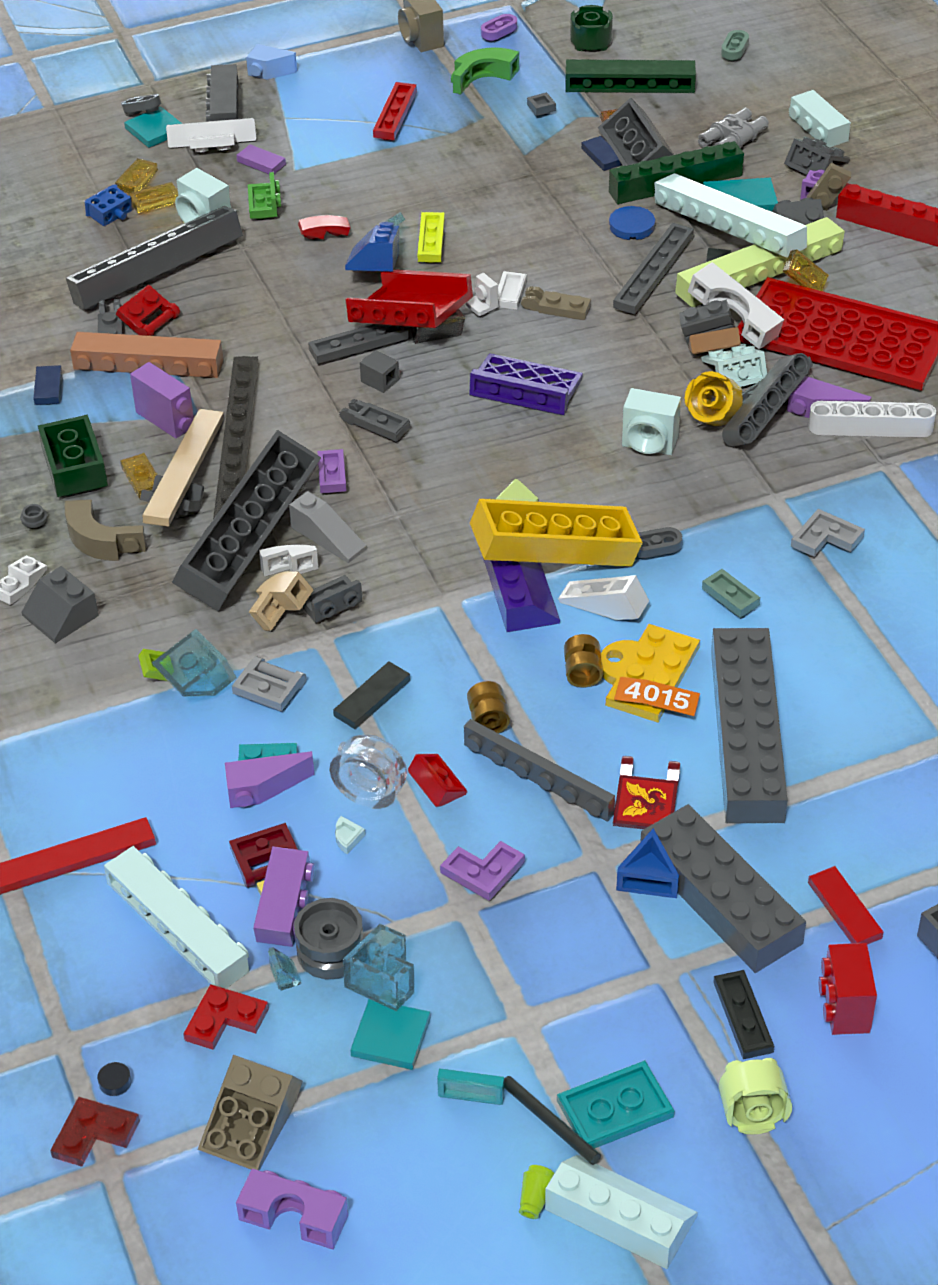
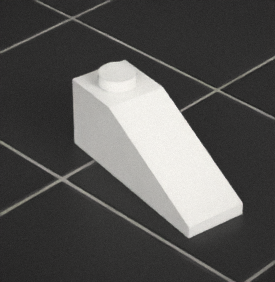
(609, 597)

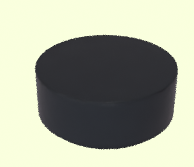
(114, 1078)

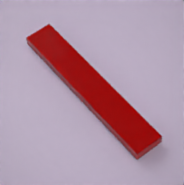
(74, 854)

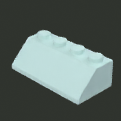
(618, 1210)

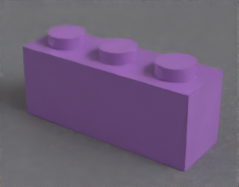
(283, 895)

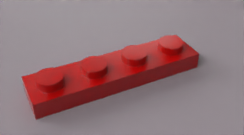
(394, 111)

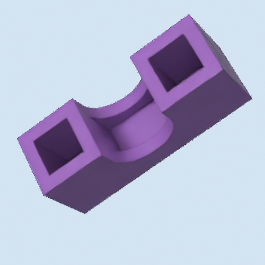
(268, 1196)

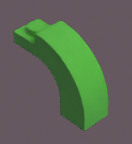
(484, 63)

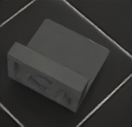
(812, 155)

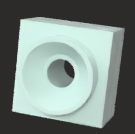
(200, 195)
(651, 421)

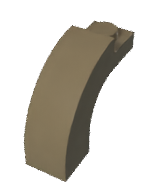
(97, 539)

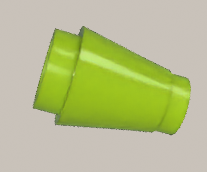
(533, 1190)

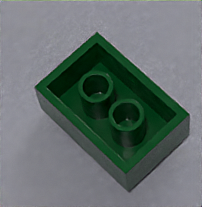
(72, 455)

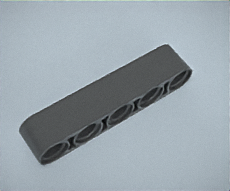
(766, 399)

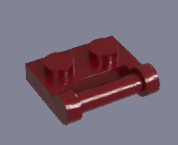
(257, 848)

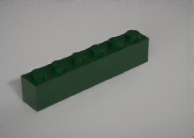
(630, 76)
(700, 165)

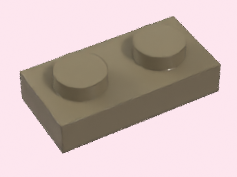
(830, 185)

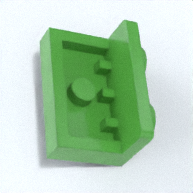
(264, 198)

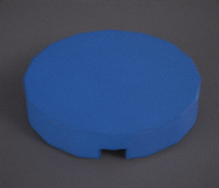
(632, 222)

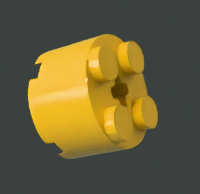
(709, 385)

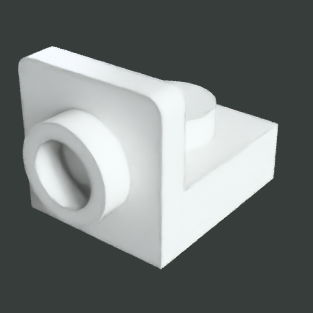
(486, 295)

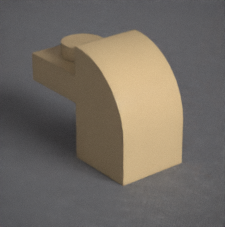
(277, 594)

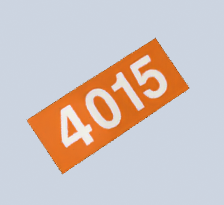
(657, 695)

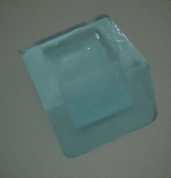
(283, 970)

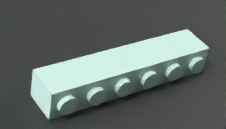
(177, 918)

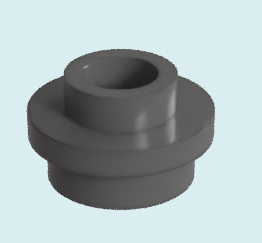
(33, 516)

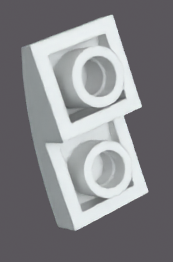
(20, 578)

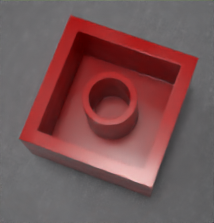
(848, 988)

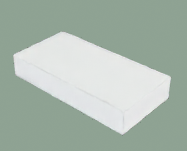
(511, 289)

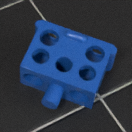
(108, 205)

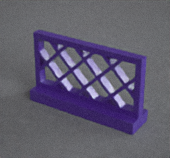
(516, 390)

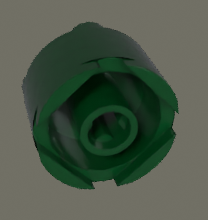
(591, 28)

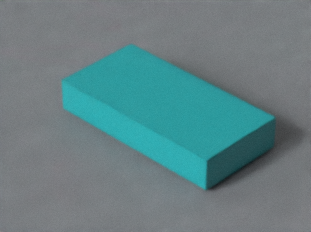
(470, 1086)

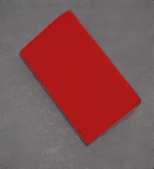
(436, 779)

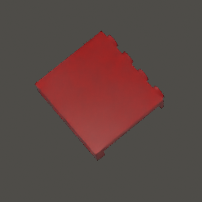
(412, 299)

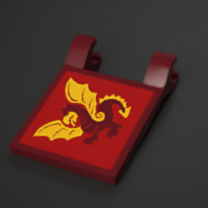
(644, 799)

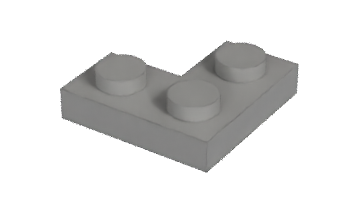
(826, 528)

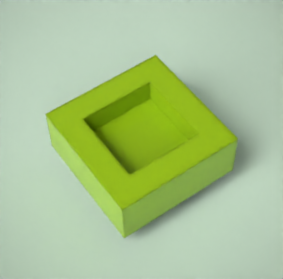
(146, 658)

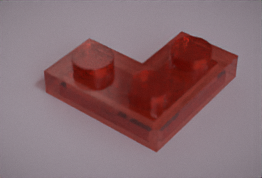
(89, 1122)

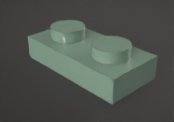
(731, 593)

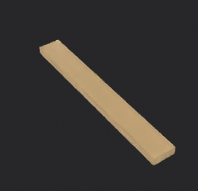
(183, 468)

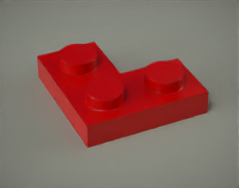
(223, 1008)

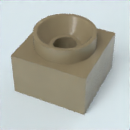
(422, 24)

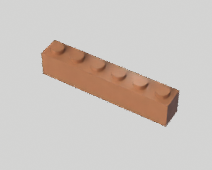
(130, 352)

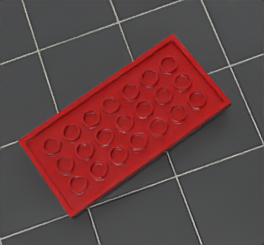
(851, 334)

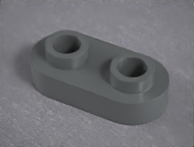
(137, 104)
(659, 542)

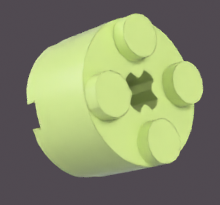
(754, 1095)

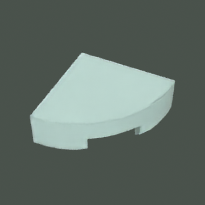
(348, 834)

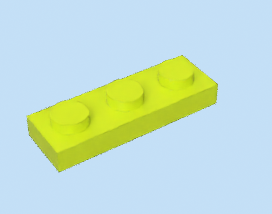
(431, 237)

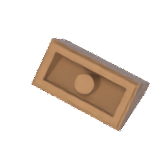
(714, 340)

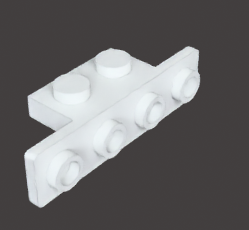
(211, 134)

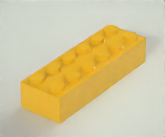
(555, 532)

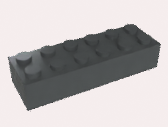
(728, 891)

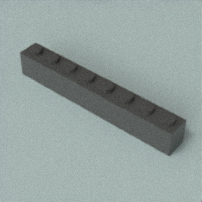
(154, 257)

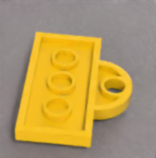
(656, 657)

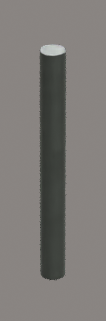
(551, 1120)

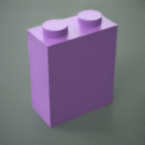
(162, 399)

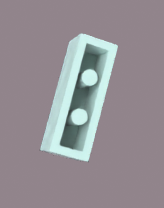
(819, 118)

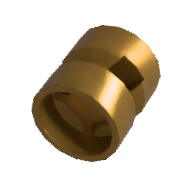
(583, 660)
(488, 705)

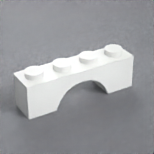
(759, 320)

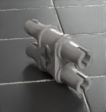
(734, 128)

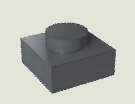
(541, 104)

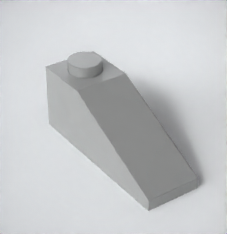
(325, 527)

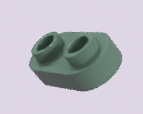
(735, 45)

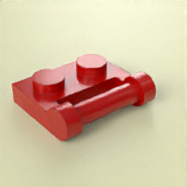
(142, 307)

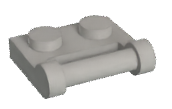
(266, 689)

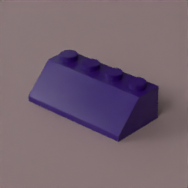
(522, 594)

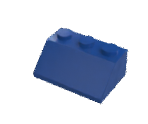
(376, 250)

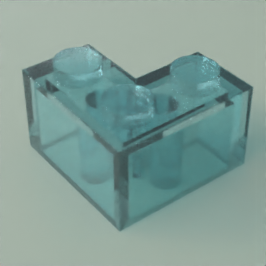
(380, 968)

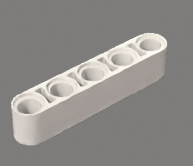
(871, 419)

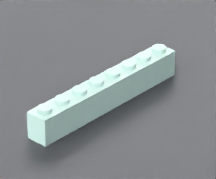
(731, 215)

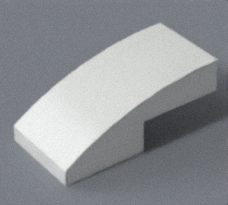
(293, 557)

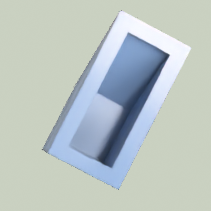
(270, 62)

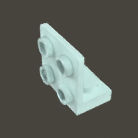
(741, 364)

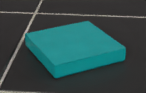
(151, 127)
(390, 1035)

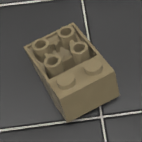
(249, 1113)

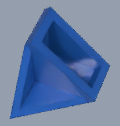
(648, 870)

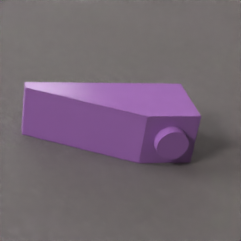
(814, 390)
(263, 778)

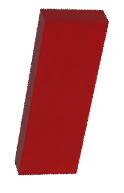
(845, 906)

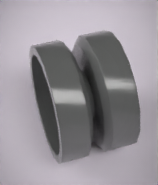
(325, 935)

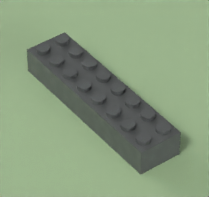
(246, 520)
(748, 726)

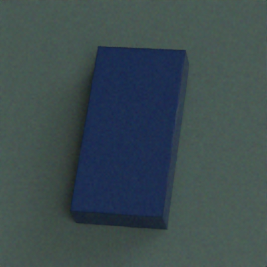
(601, 153)
(47, 385)

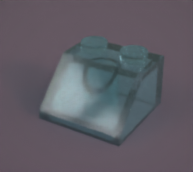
(195, 667)

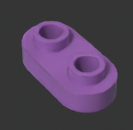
(498, 27)

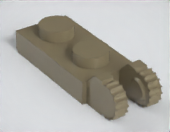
(556, 303)

